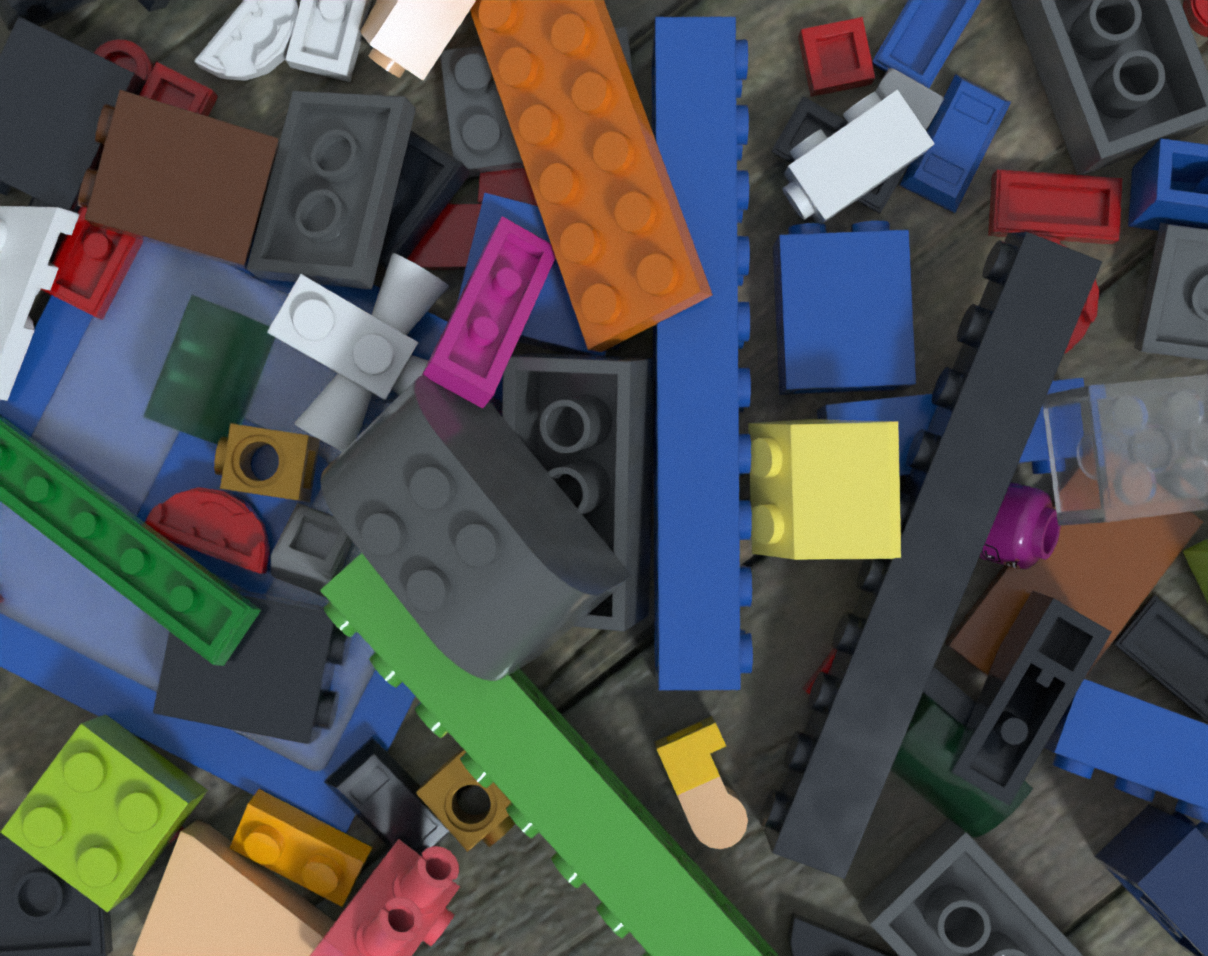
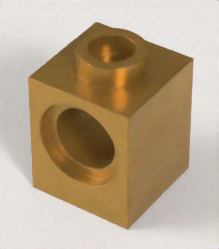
(295, 469)
(440, 796)

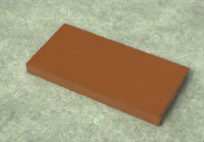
(1093, 569)

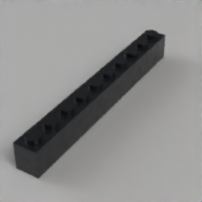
(945, 518)

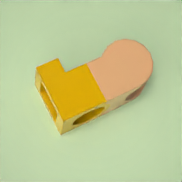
(709, 805)

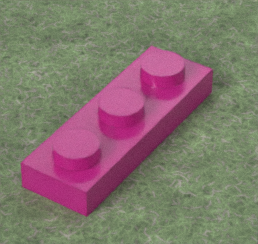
(491, 313)

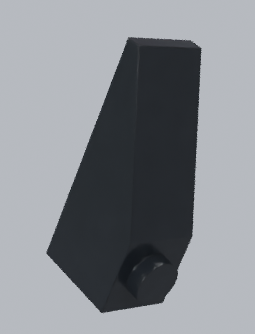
(1026, 694)

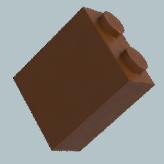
(178, 179)

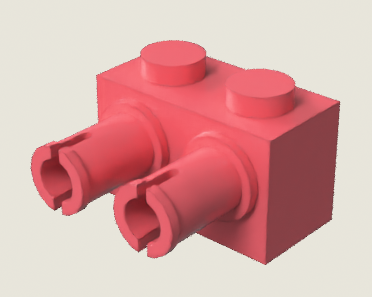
(396, 906)

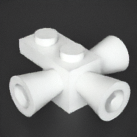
(363, 348)

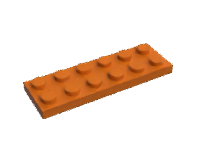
(591, 165)

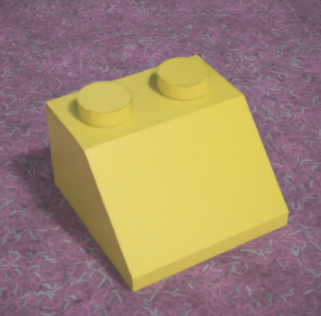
(825, 489)

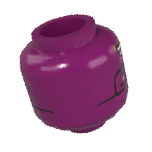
(1022, 529)

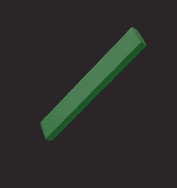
(121, 548)

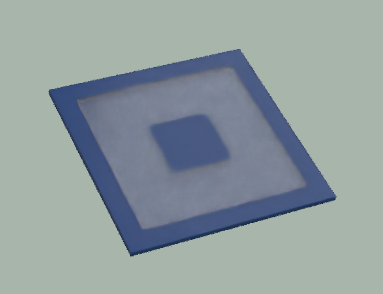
(86, 404)

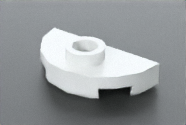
(251, 40)

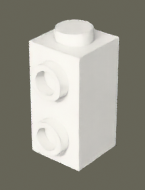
(856, 158)

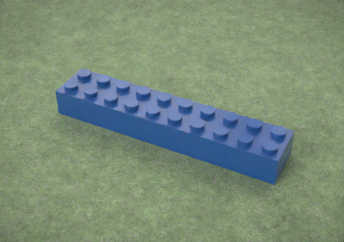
(697, 374)

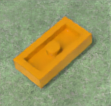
(300, 847)

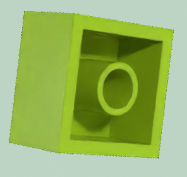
(104, 811)

